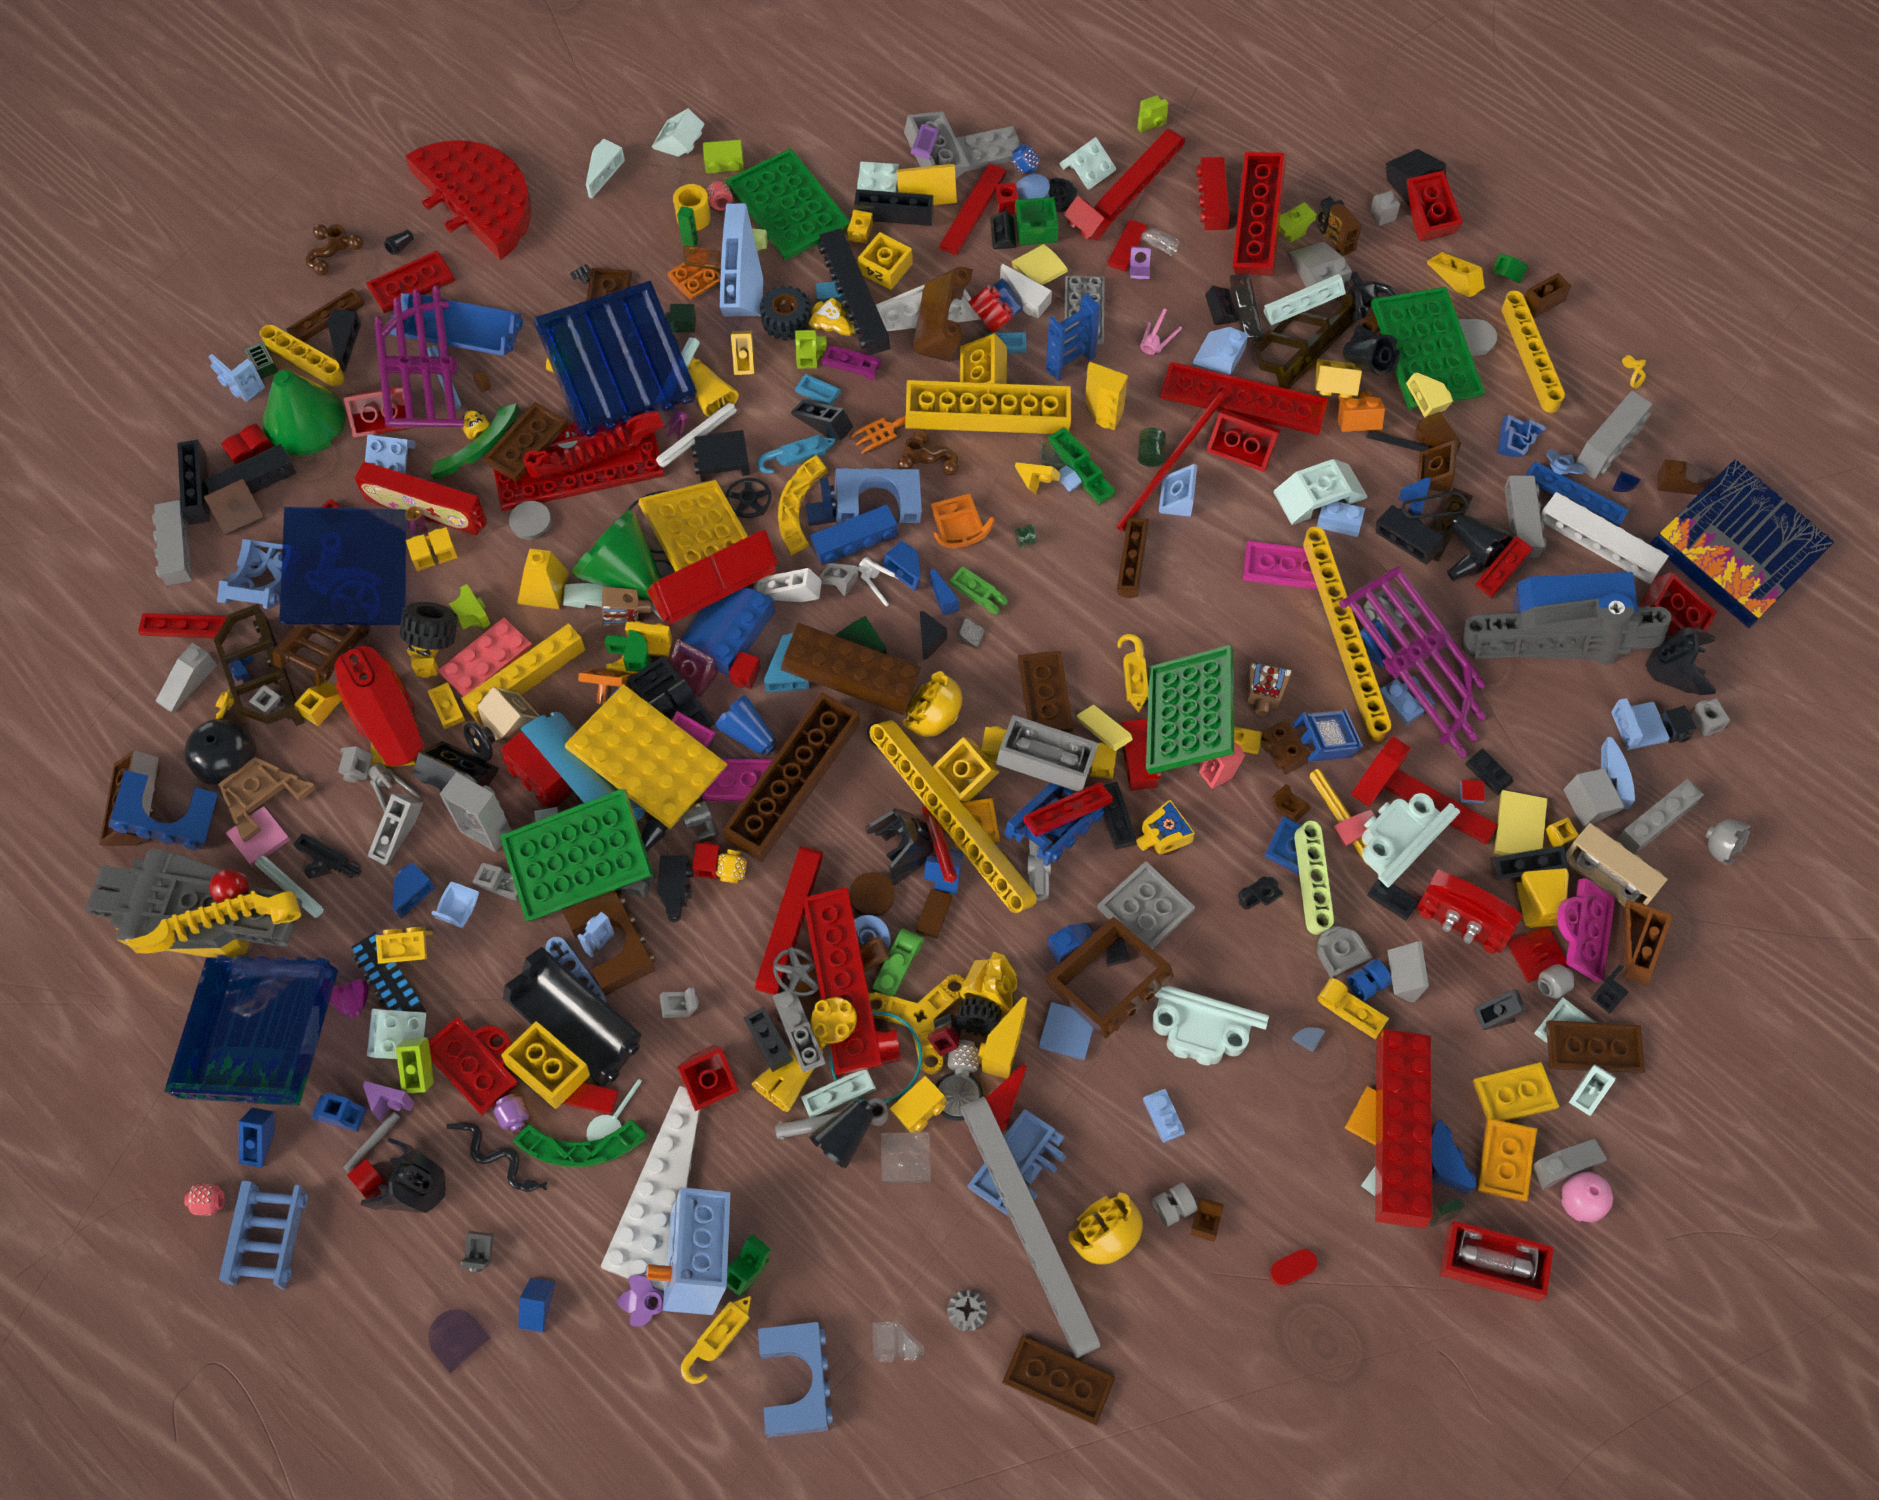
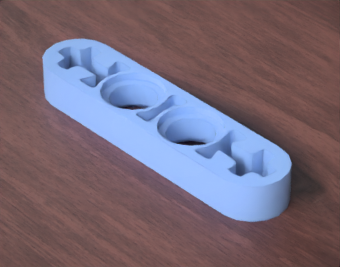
(579, 970)

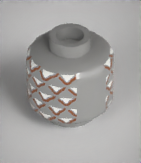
(964, 1059)

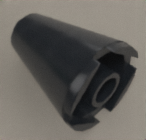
(1373, 353)
(1481, 538)
(844, 1132)

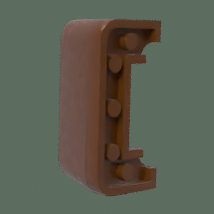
(934, 333)

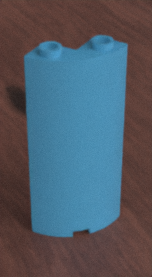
(549, 737)

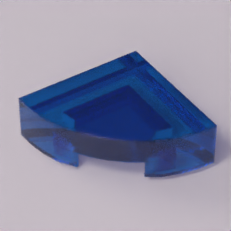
(1625, 482)

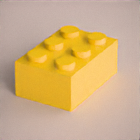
(545, 1065)

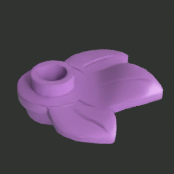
(638, 1300)

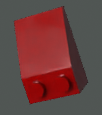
(1433, 206)
(1681, 601)

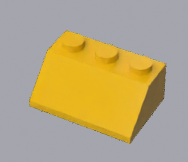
(984, 361)
(1105, 395)

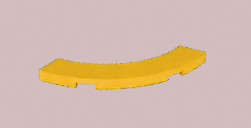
(791, 503)

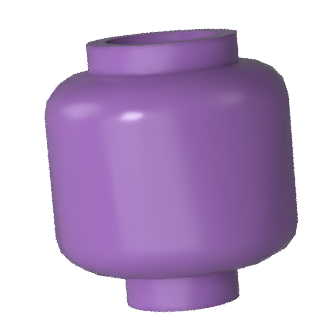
(511, 1112)

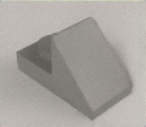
(841, 576)

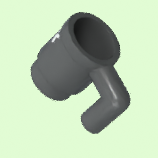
(699, 815)

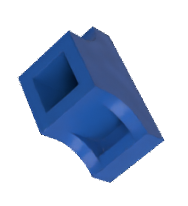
(339, 1112)

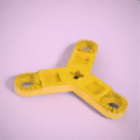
(932, 1006)

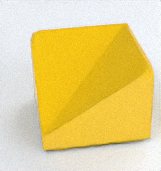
(1561, 832)

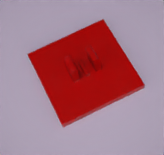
(1536, 952)

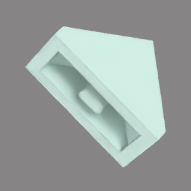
(1592, 1089)

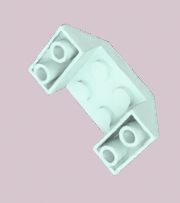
(1316, 488)

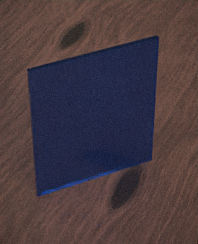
(343, 566)

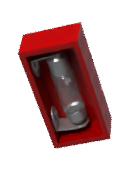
(1497, 1261)

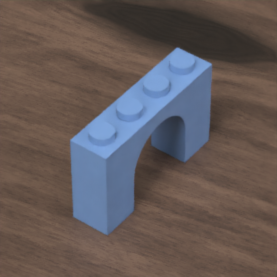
(900, 482)
(812, 1411)

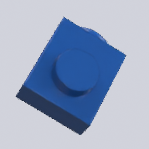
(239, 671)

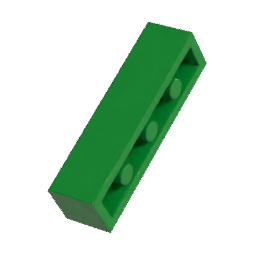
(687, 226)

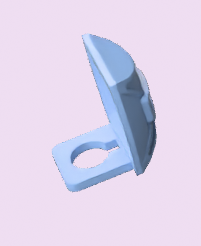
(456, 904)

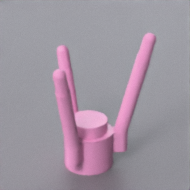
(1151, 343)

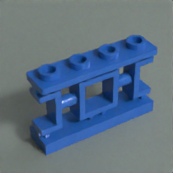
(1065, 836)

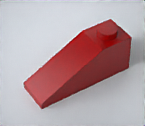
(1381, 771)
(1004, 1097)

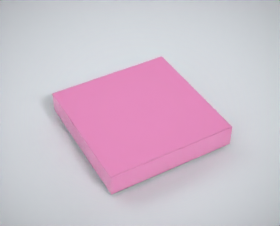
(265, 842)

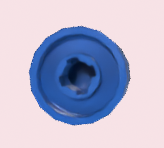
(1371, 978)

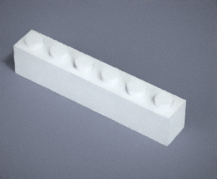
(1603, 538)

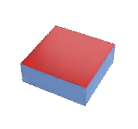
(1472, 792)

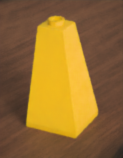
(542, 580)

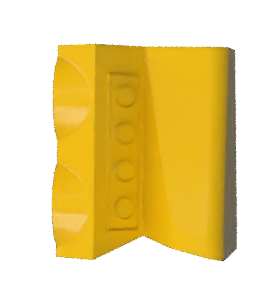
(1541, 896)
(991, 980)

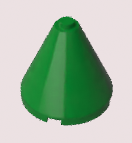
(301, 415)
(620, 559)

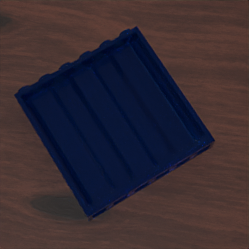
(615, 358)

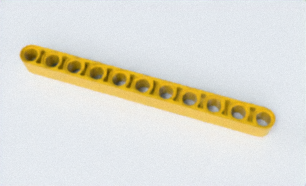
(1347, 641)
(953, 816)

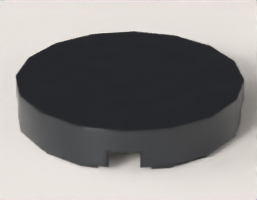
(1063, 193)

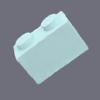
(679, 134)

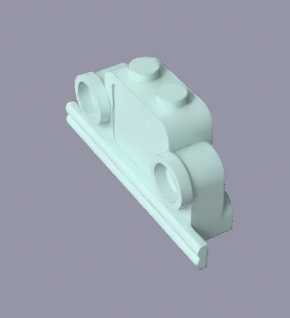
(1402, 834)
(1202, 1025)

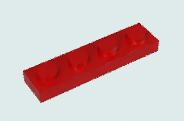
(180, 625)
(1067, 809)

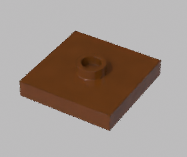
(233, 506)

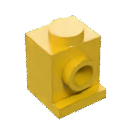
(860, 226)

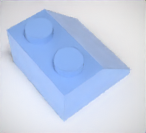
(1222, 350)

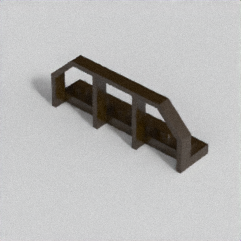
(1309, 350)
(279, 676)

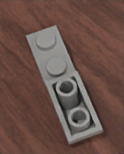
(798, 1031)

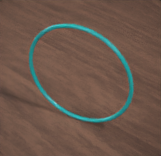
(919, 1063)

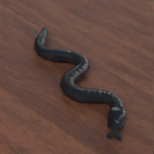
(525, 1186)

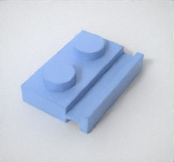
(1341, 518)
(597, 934)

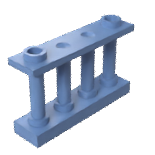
(244, 1220)

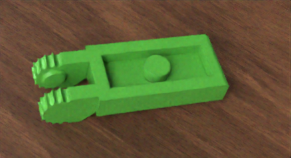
(977, 590)

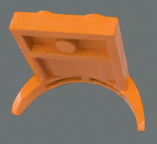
(959, 522)

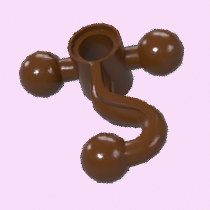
(337, 241)
(916, 452)

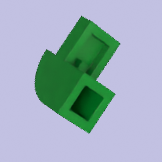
(632, 647)
(748, 1265)

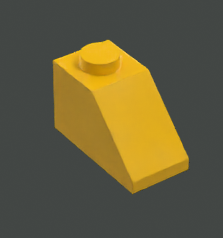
(742, 352)

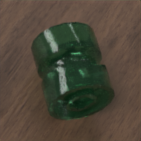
(1151, 448)

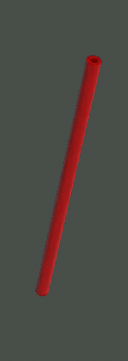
(1171, 460)

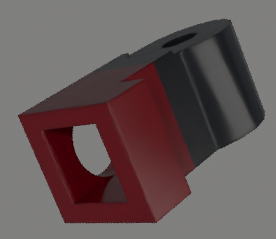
(945, 1031)

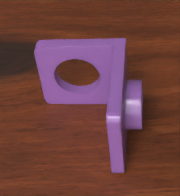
(1140, 270)

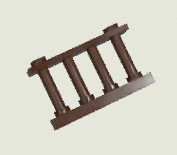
(298, 639)

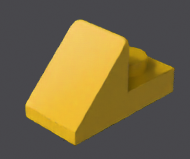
(1033, 474)

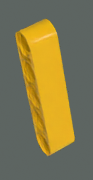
(302, 355)

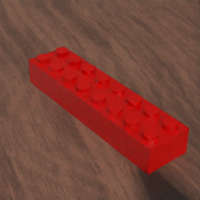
(1403, 1129)

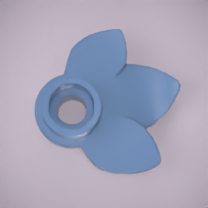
(1564, 463)

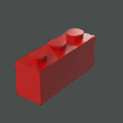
(1135, 757)

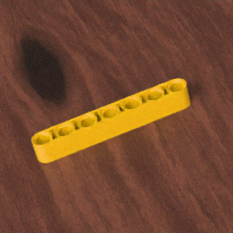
(1533, 352)

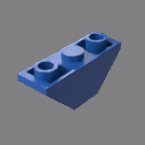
(1448, 1161)

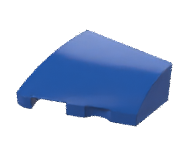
(1517, 436)

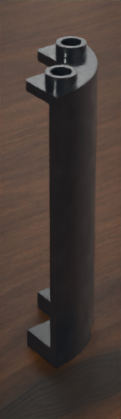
(573, 1015)

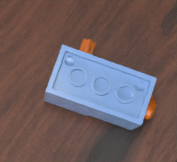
(696, 1252)

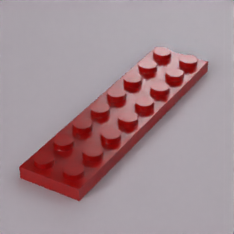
(1245, 397)
(843, 976)

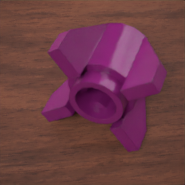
(350, 998)

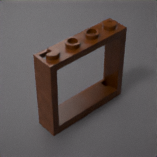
(1088, 953)

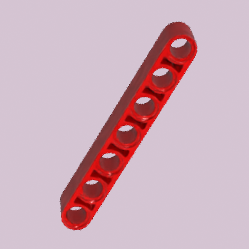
(1140, 174)
(789, 917)

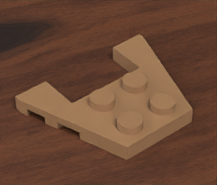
(254, 786)

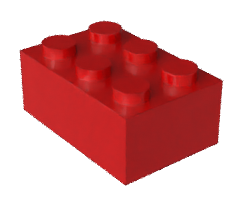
(535, 771)

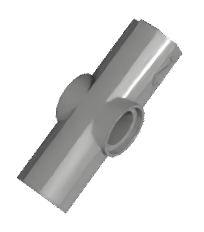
(1038, 873)

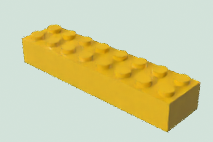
(987, 407)

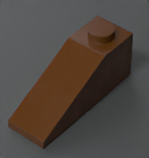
(1683, 477)

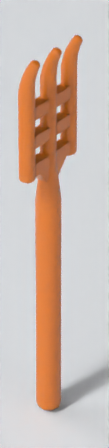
(889, 427)

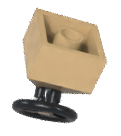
(503, 717)

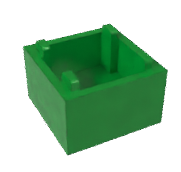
(1036, 221)

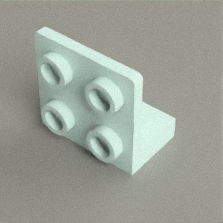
(1090, 163)
(390, 1028)

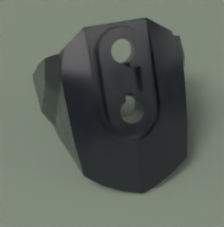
(1675, 658)
(913, 846)
(414, 1184)

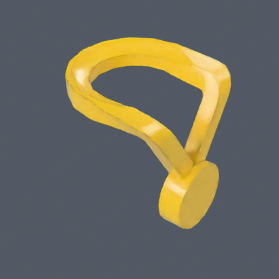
(1629, 362)

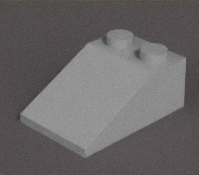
(1319, 263)

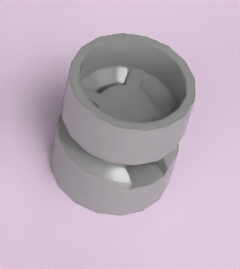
(1182, 1203)

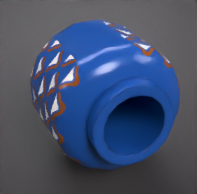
(1025, 159)

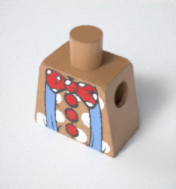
(621, 606)
(1266, 687)

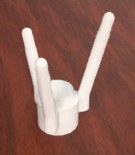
(871, 569)

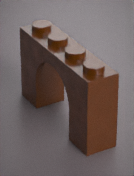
(633, 960)

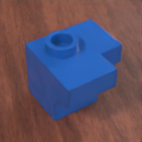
(934, 873)

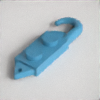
(796, 452)

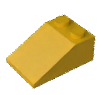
(1337, 378)
(1002, 1043)

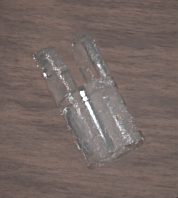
(1161, 241)

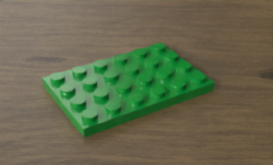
(787, 203)
(1429, 342)
(1190, 710)
(576, 855)

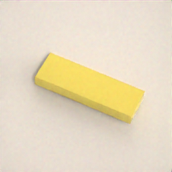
(1104, 727)

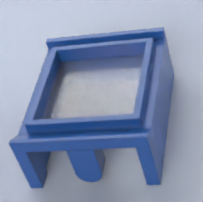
(1331, 733)

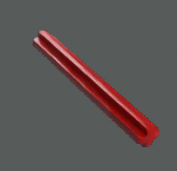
(940, 846)

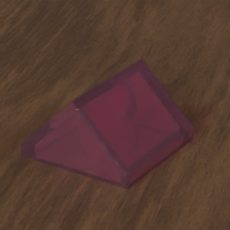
(694, 666)

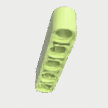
(1309, 886)

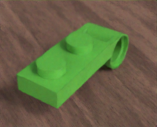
(895, 968)

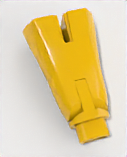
(710, 388)
(785, 1083)

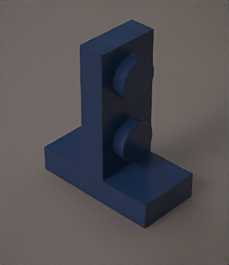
(824, 511)

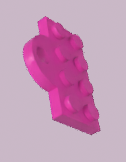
(1587, 928)

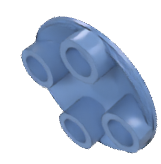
(1033, 187)

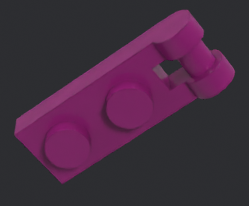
(851, 361)

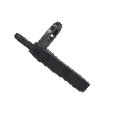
(324, 859)

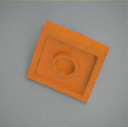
(605, 680)

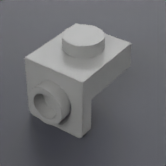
(678, 1003)

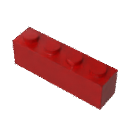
(1213, 193)

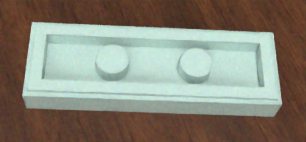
(838, 1093)

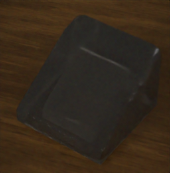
(970, 633)

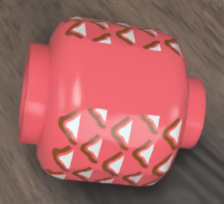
(719, 195)
(204, 1199)

